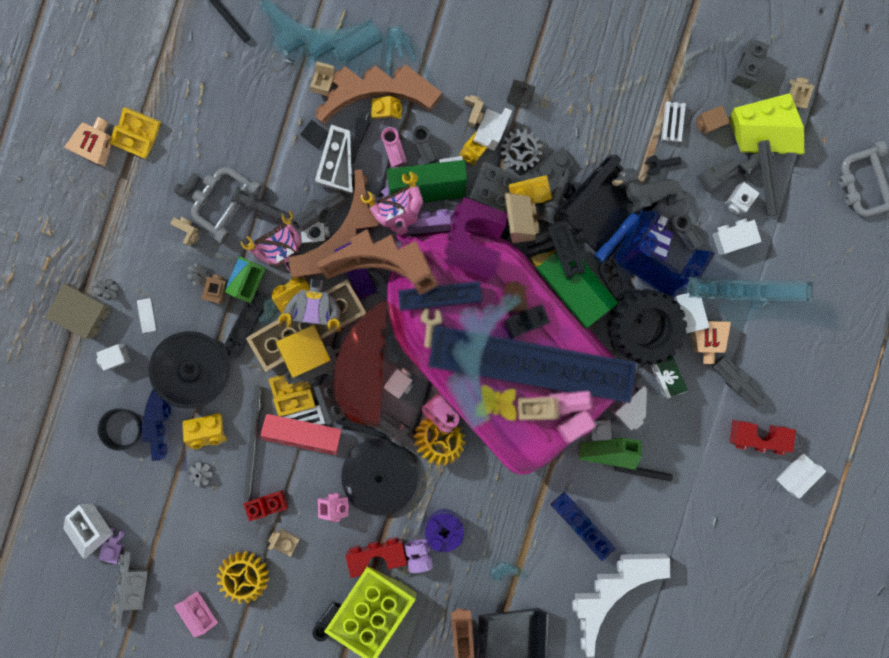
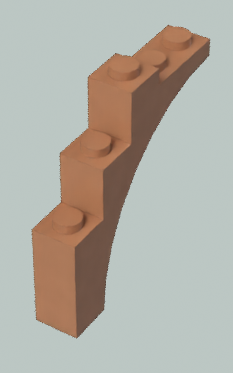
(376, 83)
(358, 219)
(385, 254)
(462, 633)

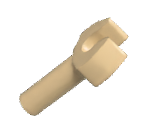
(430, 325)

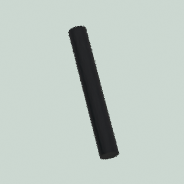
(230, 20)
(646, 473)

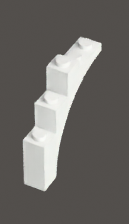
(593, 607)

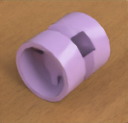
(420, 562)

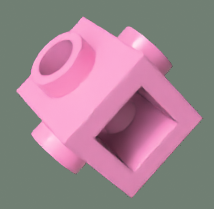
(333, 507)

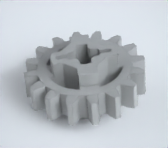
(528, 151)

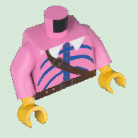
(398, 208)
(277, 244)

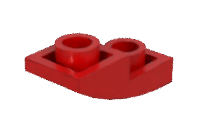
(265, 505)

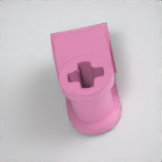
(439, 412)

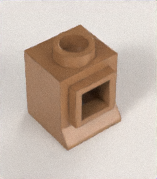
(221, 295)

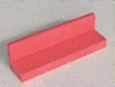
(301, 434)

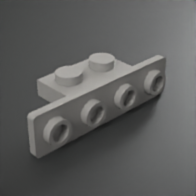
(129, 590)

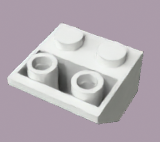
(86, 529)

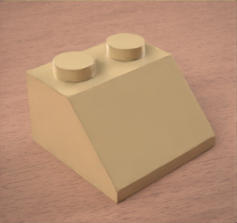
(521, 218)

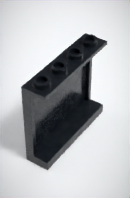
(601, 206)
(513, 634)

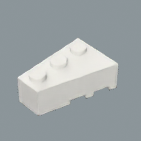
(335, 164)

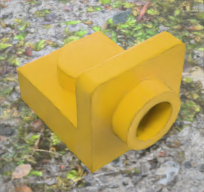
(472, 151)

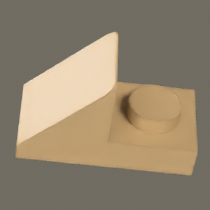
(538, 408)

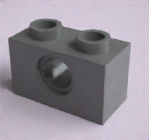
(750, 63)

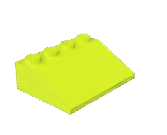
(371, 613)

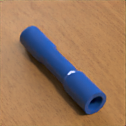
(604, 252)

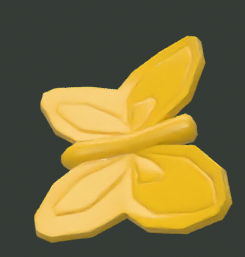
(499, 402)

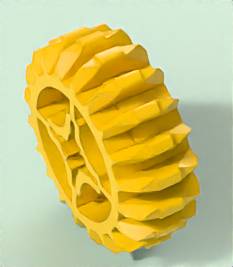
(445, 454)
(235, 575)

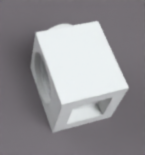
(307, 237)
(113, 357)

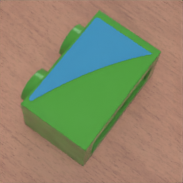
(244, 279)

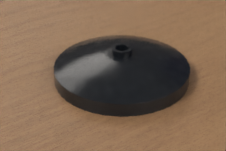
(187, 351)
(381, 458)

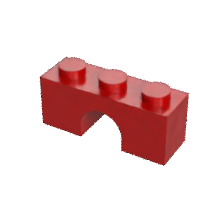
(778, 439)
(392, 551)

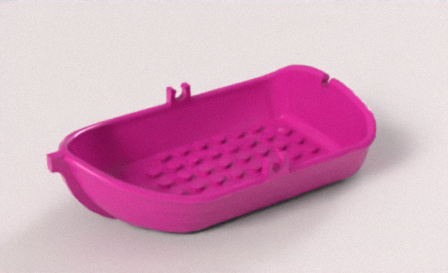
(516, 443)

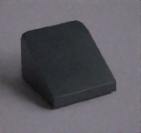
(314, 134)

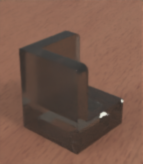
(521, 94)

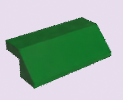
(434, 180)
(581, 294)

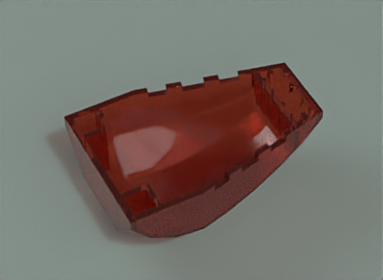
(361, 368)

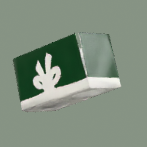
(669, 378)

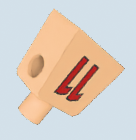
(91, 142)
(711, 340)

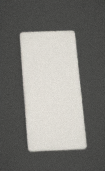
(146, 315)

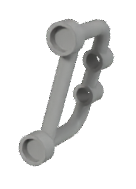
(848, 180)
(201, 197)

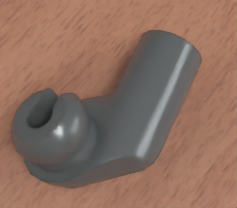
(191, 182)

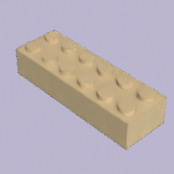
(264, 340)

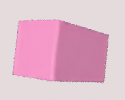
(575, 426)

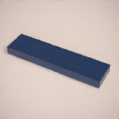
(440, 296)

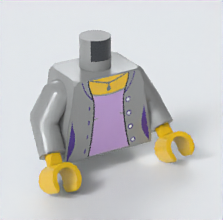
(312, 307)

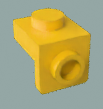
(386, 107)

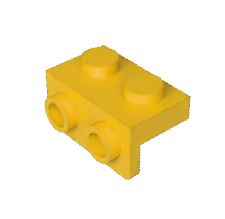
(536, 188)
(284, 293)
(203, 431)

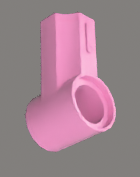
(394, 149)
(573, 401)

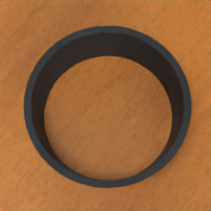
(102, 431)

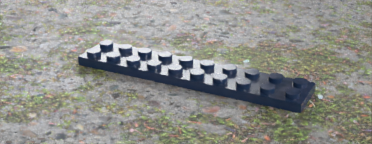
(540, 365)

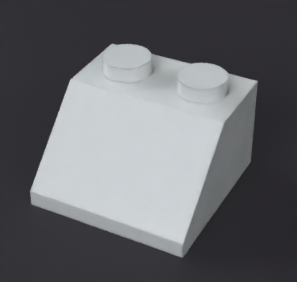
(633, 413)

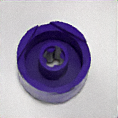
(444, 541)

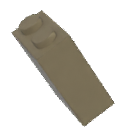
(78, 311)

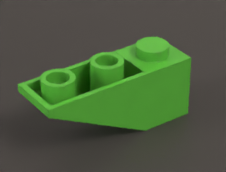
(615, 452)

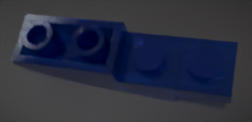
(152, 427)
(583, 526)

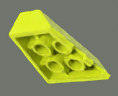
(769, 120)

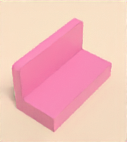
(196, 614)

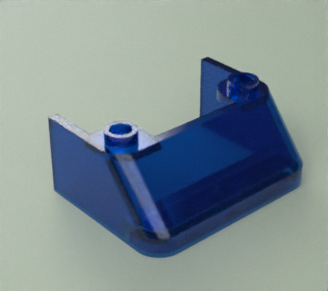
(638, 258)

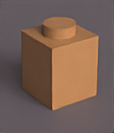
(712, 120)

